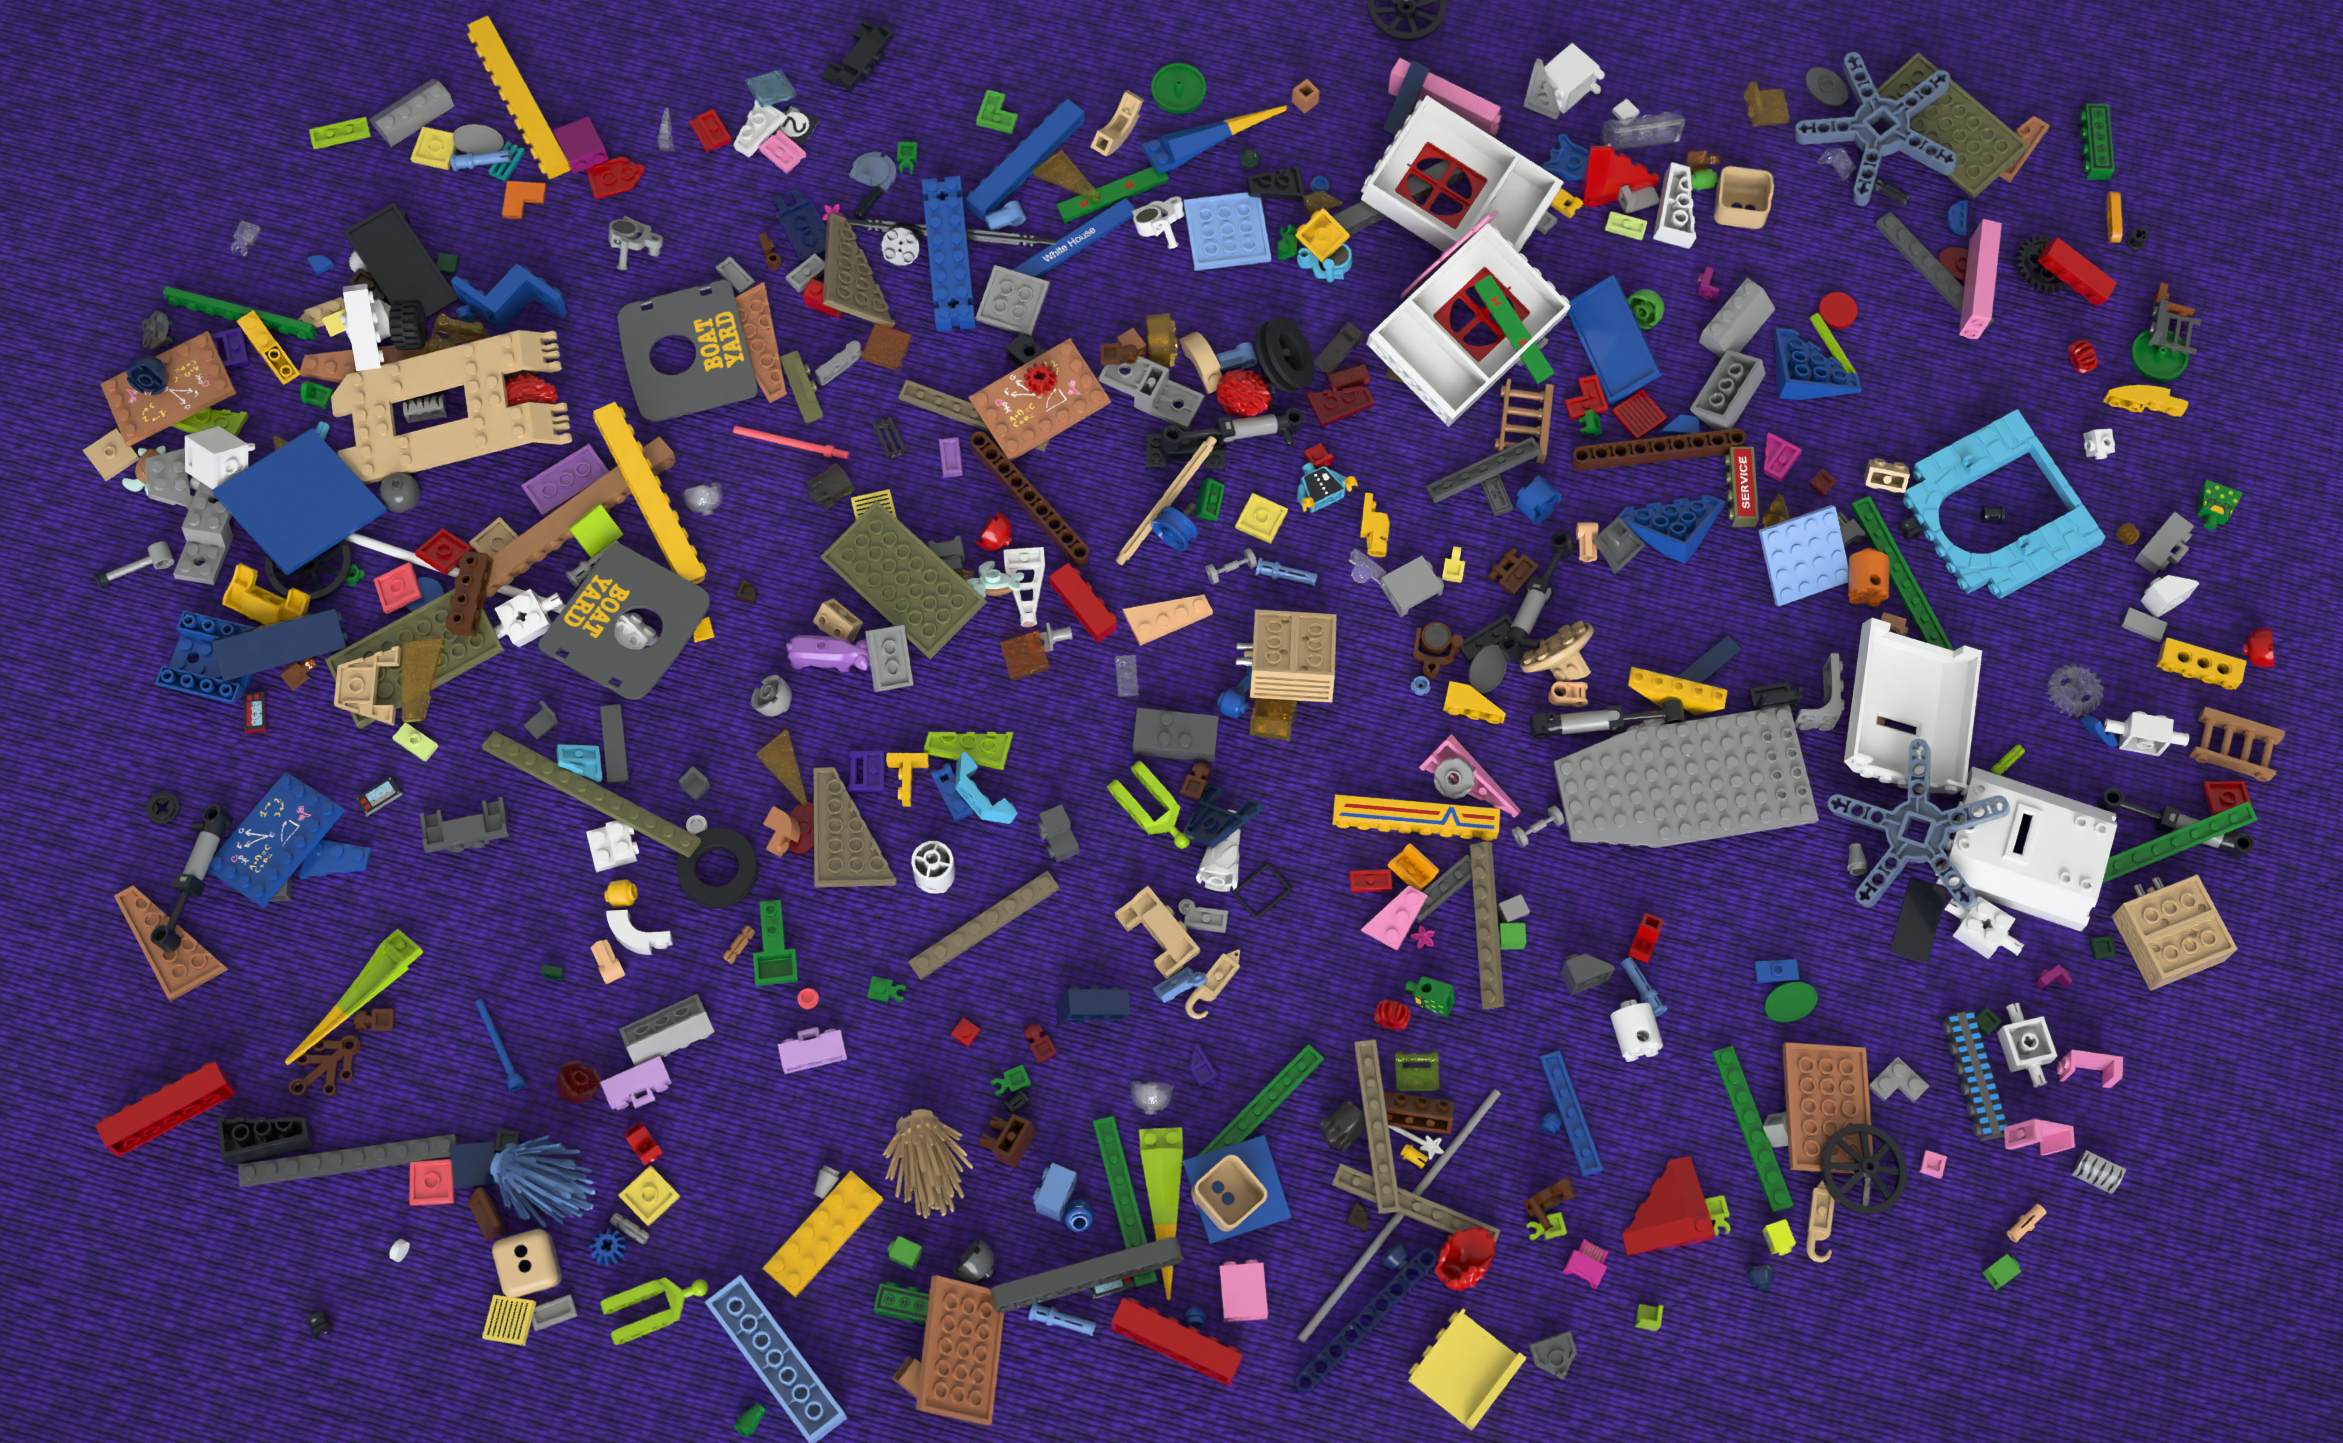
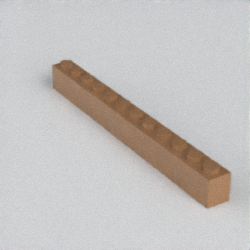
(553, 529)

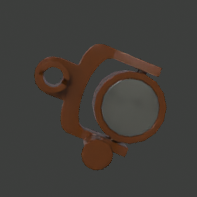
(1435, 641)
(1548, 1200)

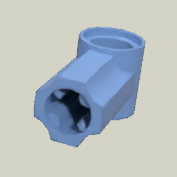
(1010, 214)
(1241, 356)

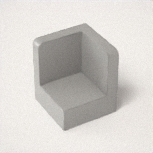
(1512, 909)
(1776, 1129)

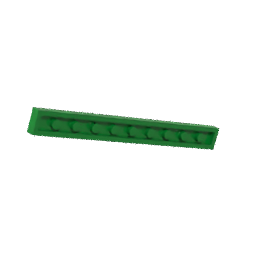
(1900, 574)

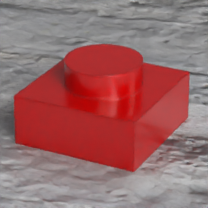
(965, 1032)

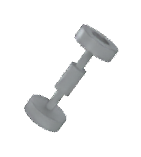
(1213, 574)
(1555, 816)

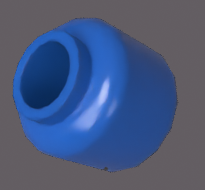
(1233, 703)
(1078, 1215)

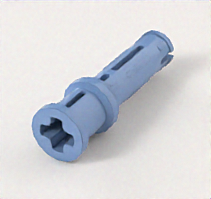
(470, 159)
(1276, 570)
(1647, 994)
(1088, 1326)

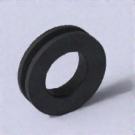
(1269, 353)
(730, 893)

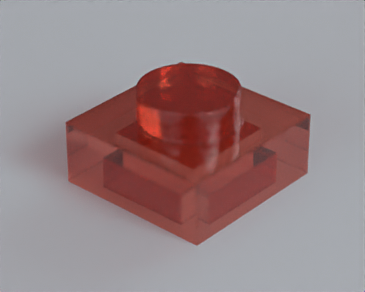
(1823, 483)

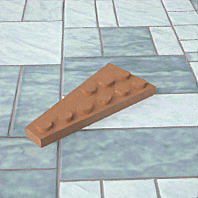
(761, 341)
(336, 365)

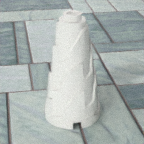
(1221, 864)

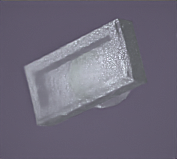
(1365, 568)

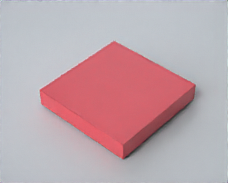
(398, 588)
(431, 1182)

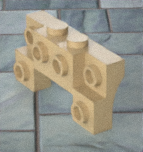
(1164, 928)

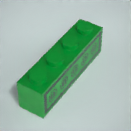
(2097, 141)
(902, 1303)

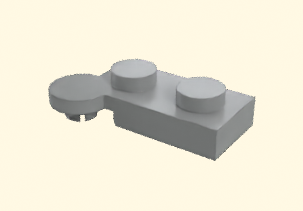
(1203, 918)

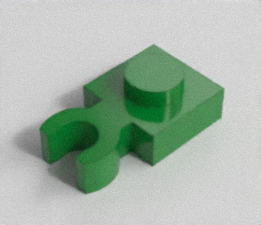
(907, 155)
(1288, 244)
(883, 989)
(1014, 1080)

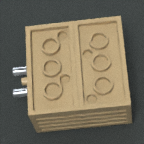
(1291, 656)
(2173, 931)

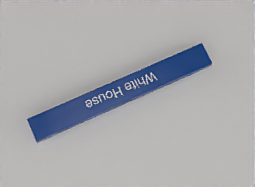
(1077, 240)

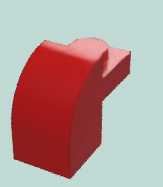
(1646, 937)
(642, 1143)

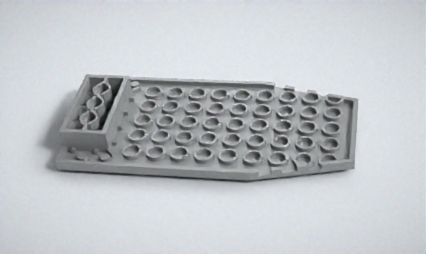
(1688, 781)

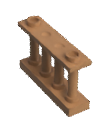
(1542, 414)
(2250, 730)

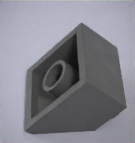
(1585, 972)

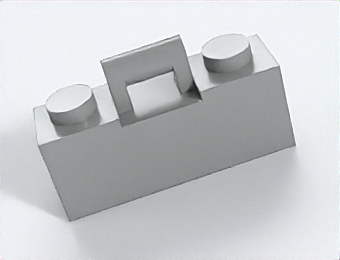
(2170, 535)

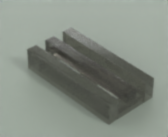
(883, 424)

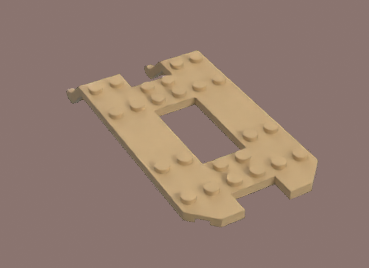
(490, 421)

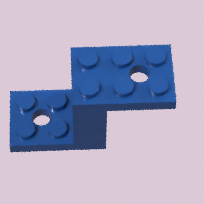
(509, 296)

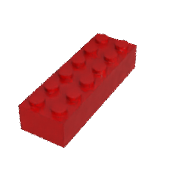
(165, 1109)
(1176, 1341)

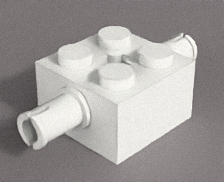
(536, 621)
(2146, 733)
(1996, 927)
(2015, 1042)

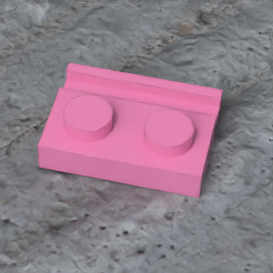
(782, 151)

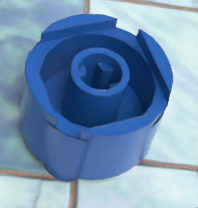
(1538, 499)

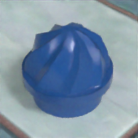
(1550, 1123)
(1195, 1317)

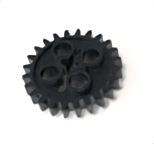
(2027, 263)

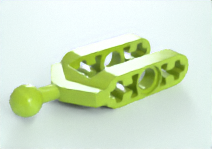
(1166, 822)
(675, 1297)

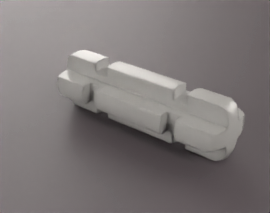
(629, 1228)

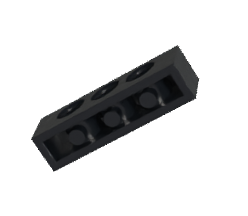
(1023, 345)

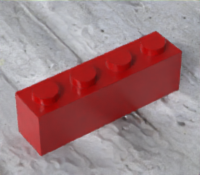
(2077, 271)
(1083, 603)

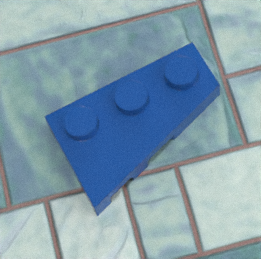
(335, 857)

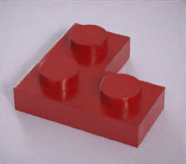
(1591, 398)

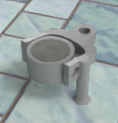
(624, 235)

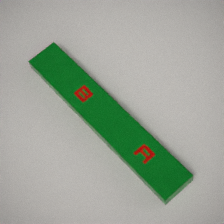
(1112, 193)
(1513, 328)

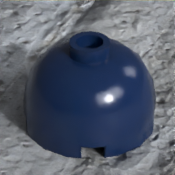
(148, 375)

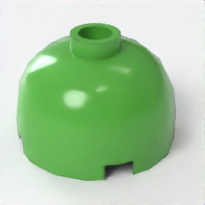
(1647, 307)

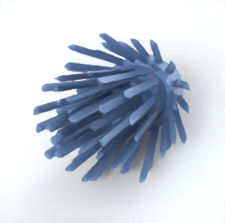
(523, 1172)

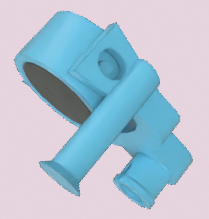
(1334, 266)

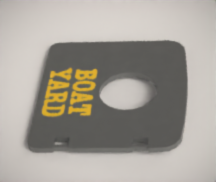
(722, 360)
(614, 586)

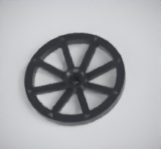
(1411, 5)
(321, 593)
(1861, 1171)

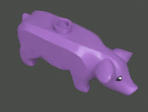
(827, 652)

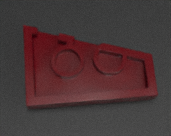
(1337, 405)

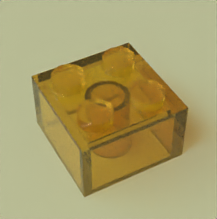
(1161, 339)
(1273, 718)

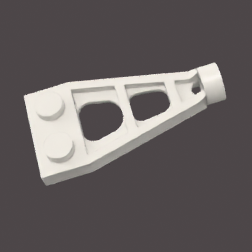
(1026, 560)

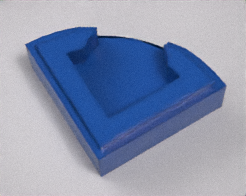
(320, 264)

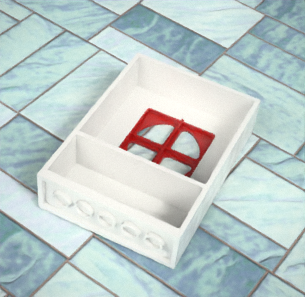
(1496, 174)
(1434, 358)

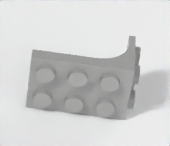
(1827, 716)

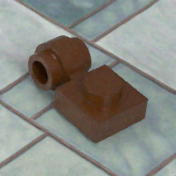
(773, 260)
(1112, 354)
(1195, 785)
(380, 1021)

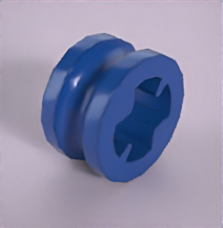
(465, 313)

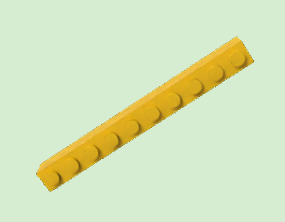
(518, 98)
(648, 494)

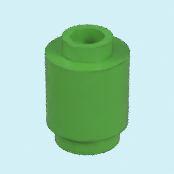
(1703, 179)

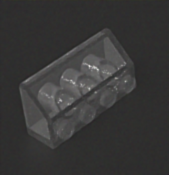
(1642, 130)

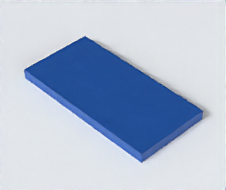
(1613, 339)

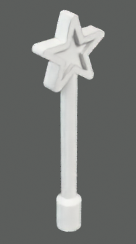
(1428, 1146)

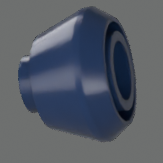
(1396, 1257)
(1761, 1277)

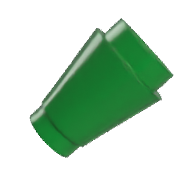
(749, 1420)

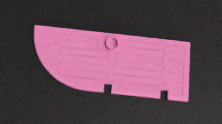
(1448, 253)

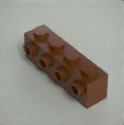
(469, 593)
(1419, 1112)

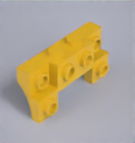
(259, 603)

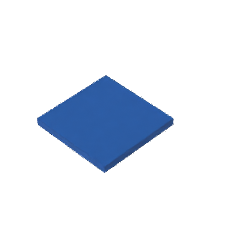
(1258, 1159)

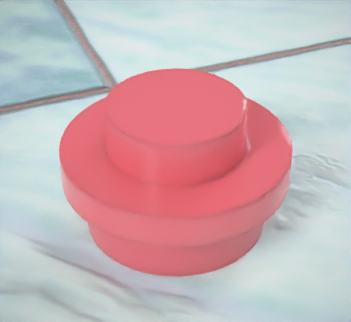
(808, 998)

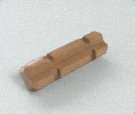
(738, 944)

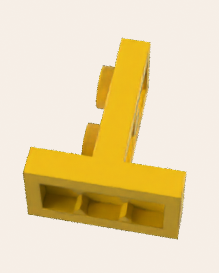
(905, 763)

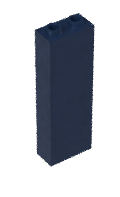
(279, 643)

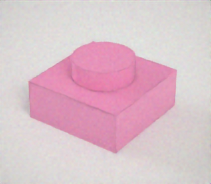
(1933, 1164)

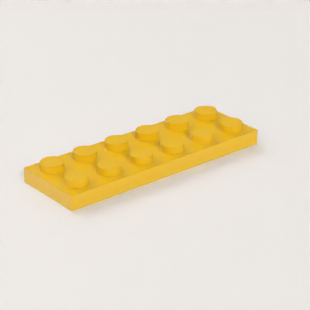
(823, 1234)

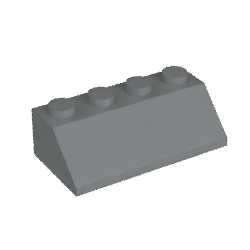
(412, 112)
(1738, 319)
(1728, 390)
(666, 1030)

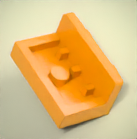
(1413, 868)

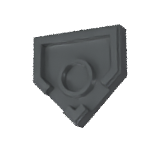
(1554, 1353)

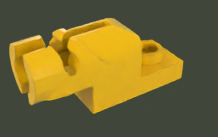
(1374, 528)

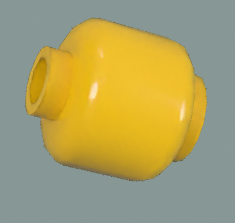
(621, 893)

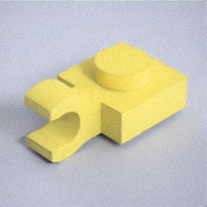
(1454, 568)

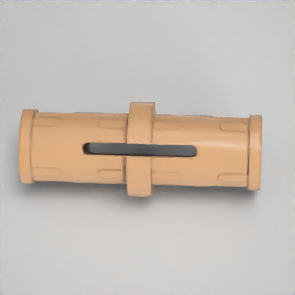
(2035, 1213)

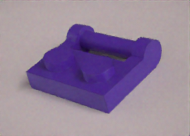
(234, 347)
(872, 771)

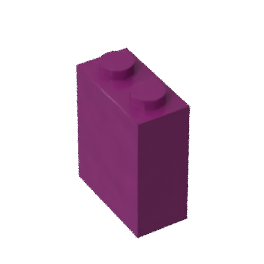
(580, 144)

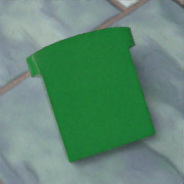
(315, 394)

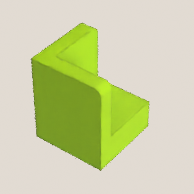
(1649, 1317)

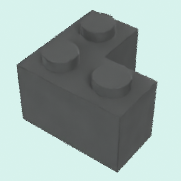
(1056, 830)

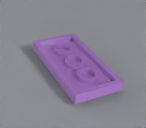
(564, 480)

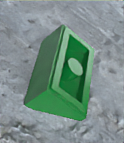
(1209, 499)

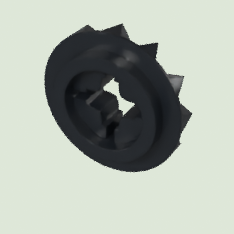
(163, 799)

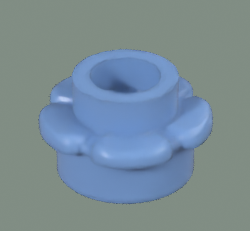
(1420, 680)

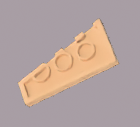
(1162, 618)

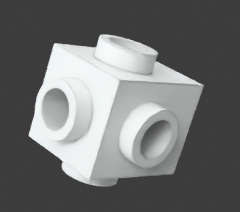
(2099, 443)

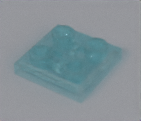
(771, 88)

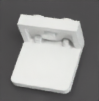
(633, 632)

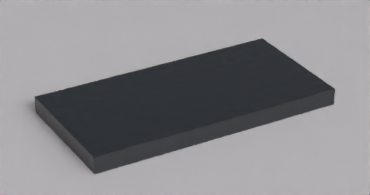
(399, 261)

